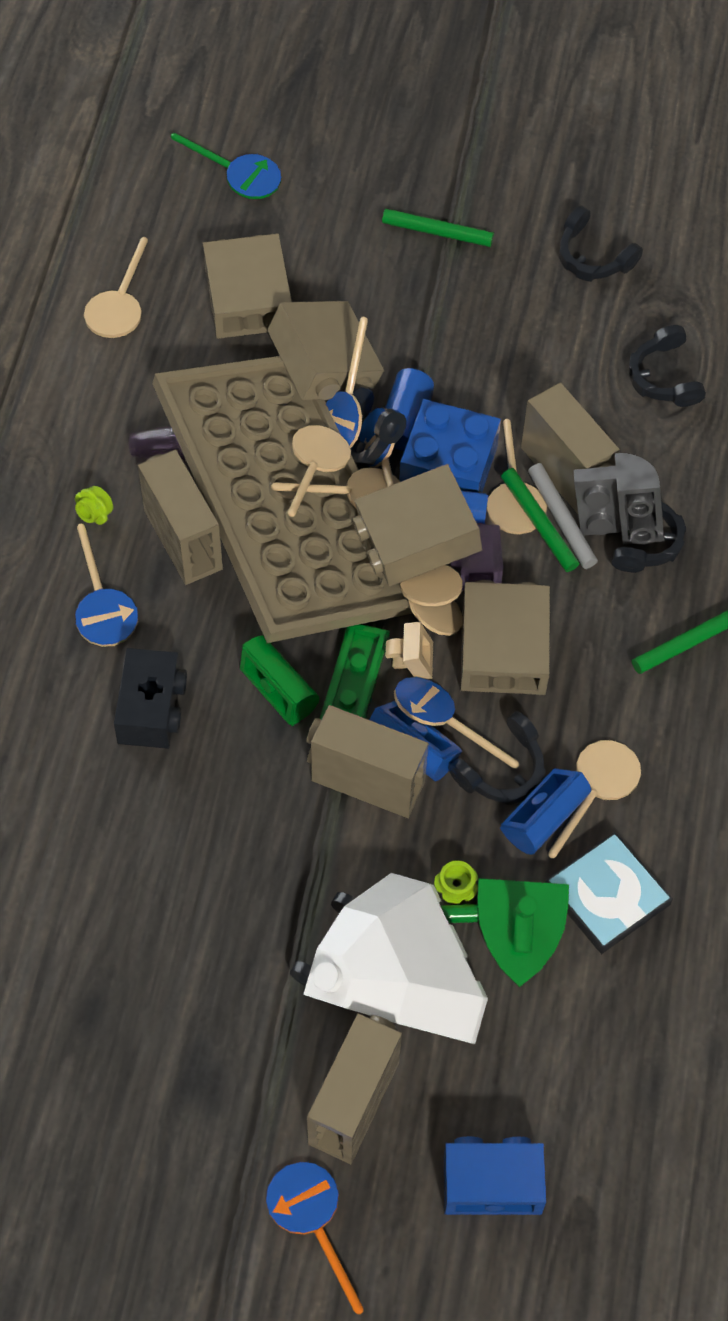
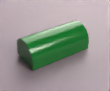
(277, 680)

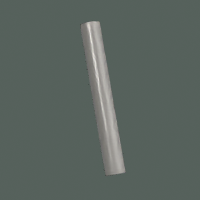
(562, 516)

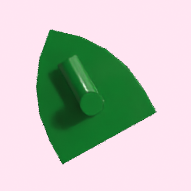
(521, 923)

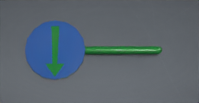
(247, 175)

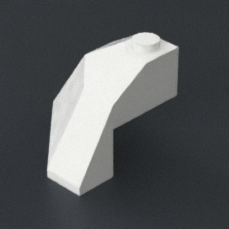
(399, 961)

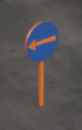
(302, 1202)

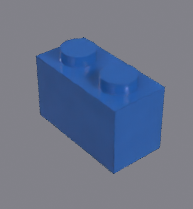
(494, 1177)

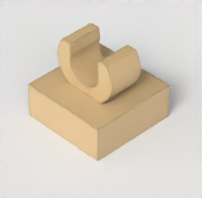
(413, 651)

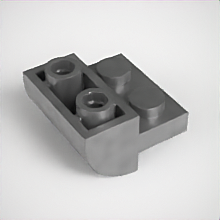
(621, 500)

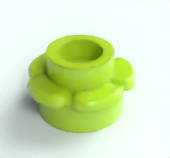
(93, 505)
(457, 871)

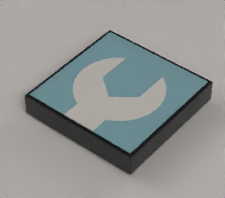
(610, 892)

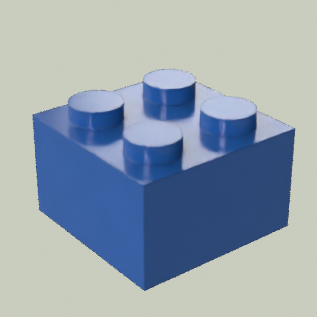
(454, 438)

